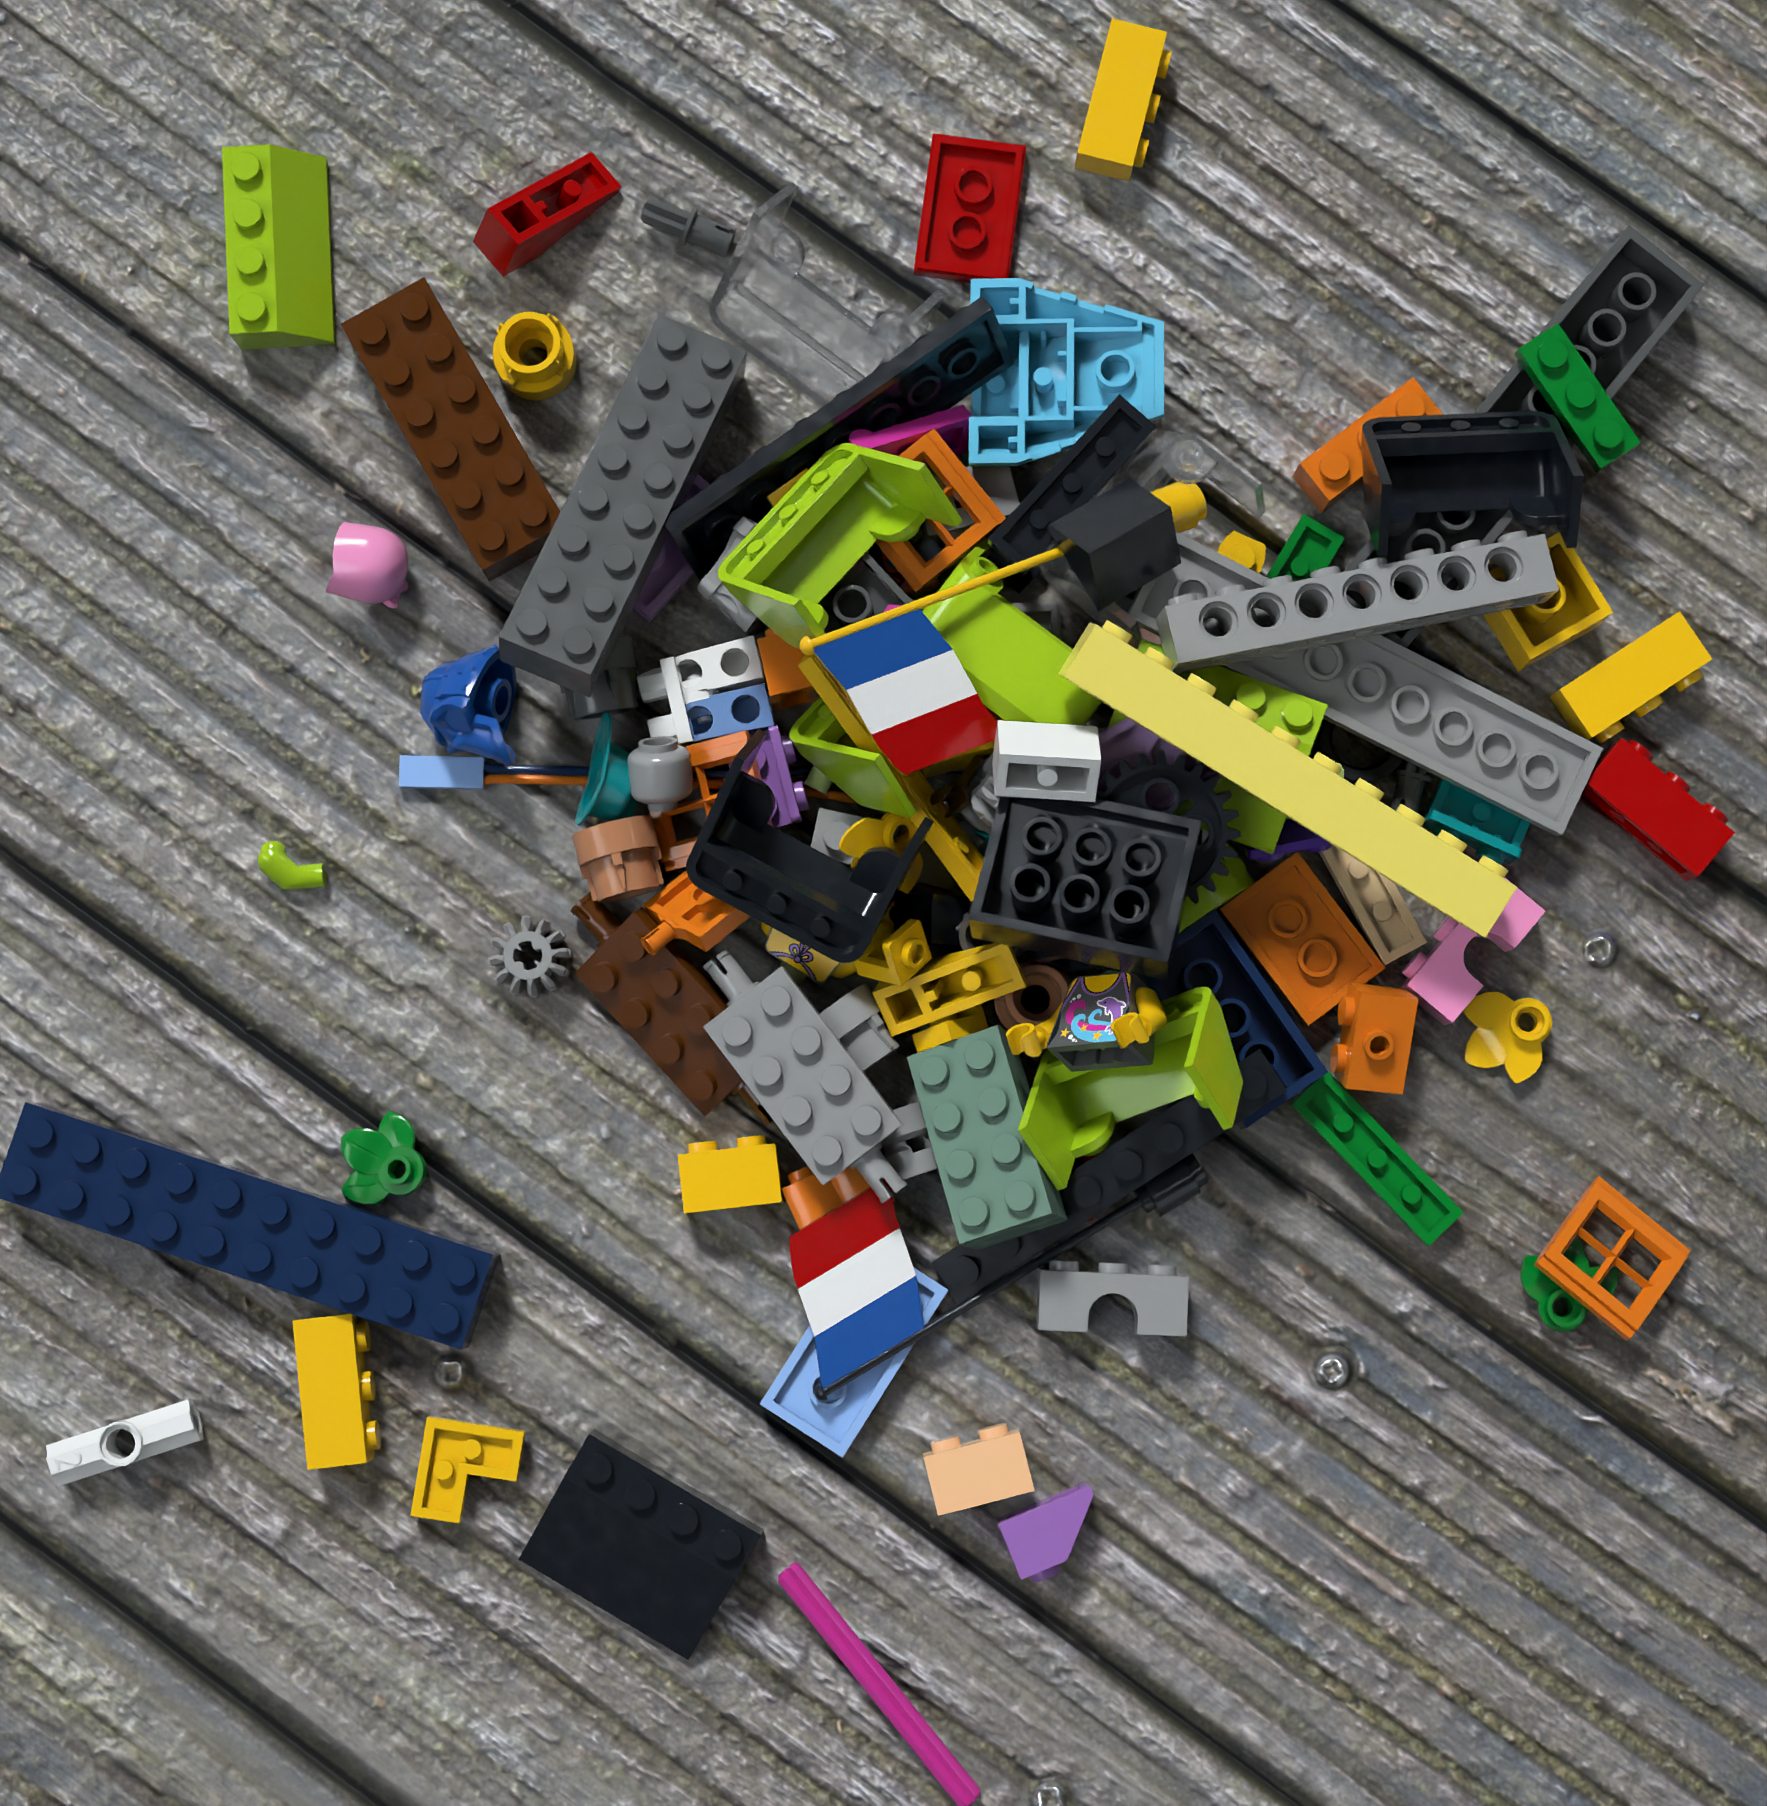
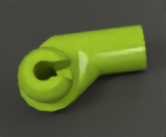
(285, 873)

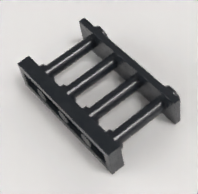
(1068, 486)

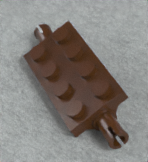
(661, 1005)

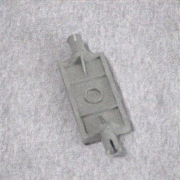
(803, 1076)

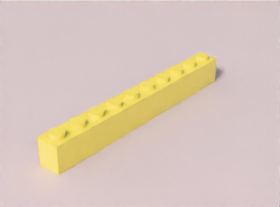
(1287, 779)

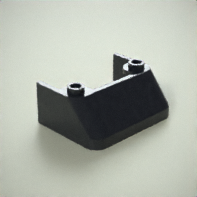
(1469, 464)
(786, 880)

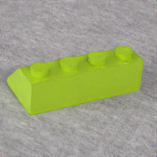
(278, 247)

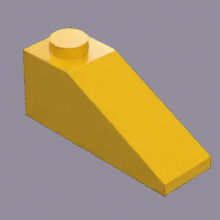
(949, 986)

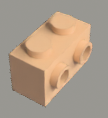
(977, 1469)

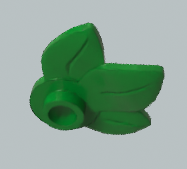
(375, 1158)
(1546, 1291)

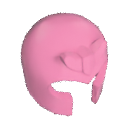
(368, 565)

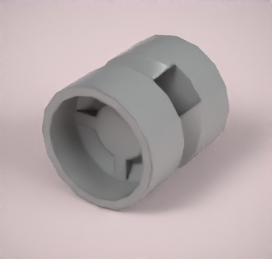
(919, 1155)

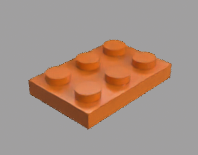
(1301, 938)

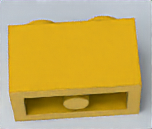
(730, 1176)

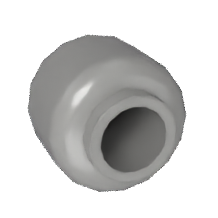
(660, 773)

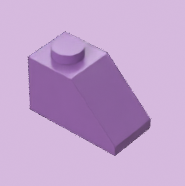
(1045, 1531)

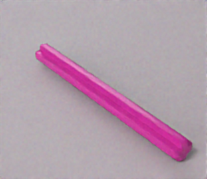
(879, 1685)

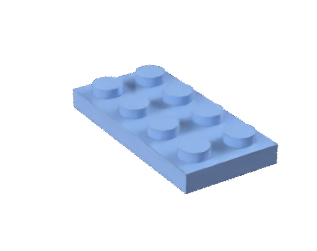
(842, 1417)

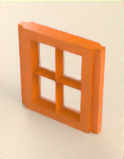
(970, 496)
(703, 756)
(1588, 1290)

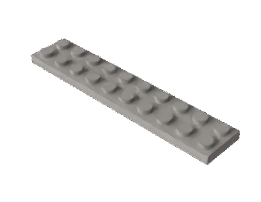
(1403, 702)

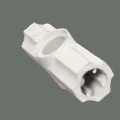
(97, 1450)

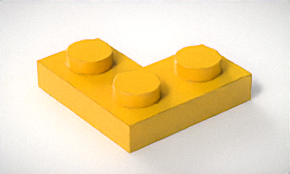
(454, 1451)

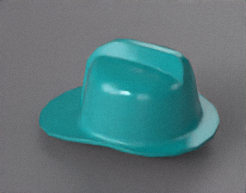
(608, 782)

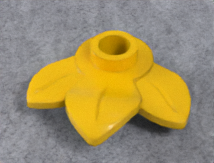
(879, 833)
(1501, 1039)

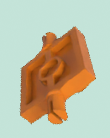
(689, 915)

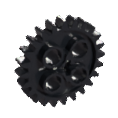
(1187, 784)

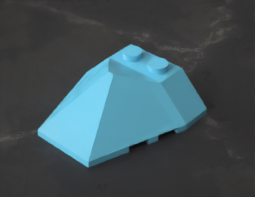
(1064, 371)

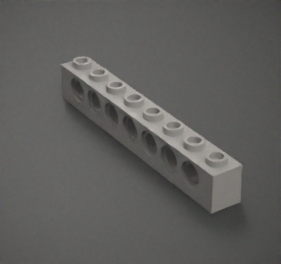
(1522, 558)

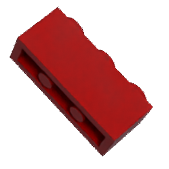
(1657, 809)

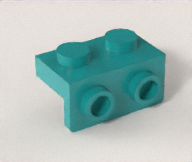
(1476, 823)

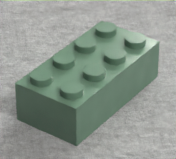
(972, 1111)

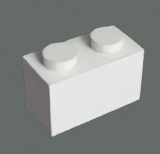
(1046, 761)

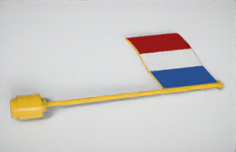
(909, 678)

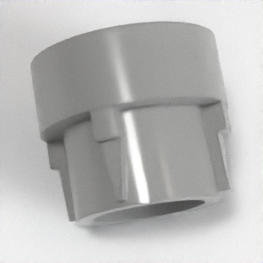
(860, 1028)

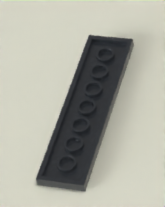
(914, 384)

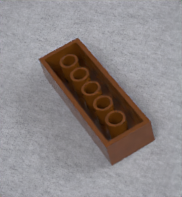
(454, 427)

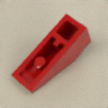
(543, 213)

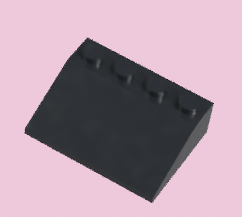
(1086, 882)
(640, 1544)

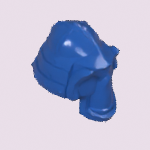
(471, 704)

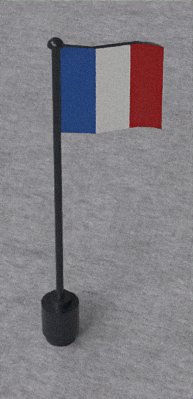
(866, 1291)

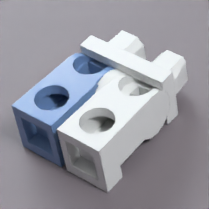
(705, 695)

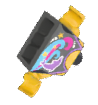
(1099, 1025)

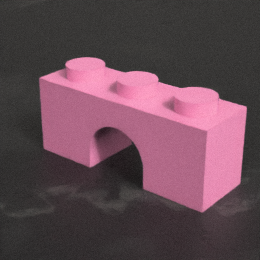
(1441, 976)

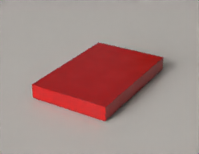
(969, 209)

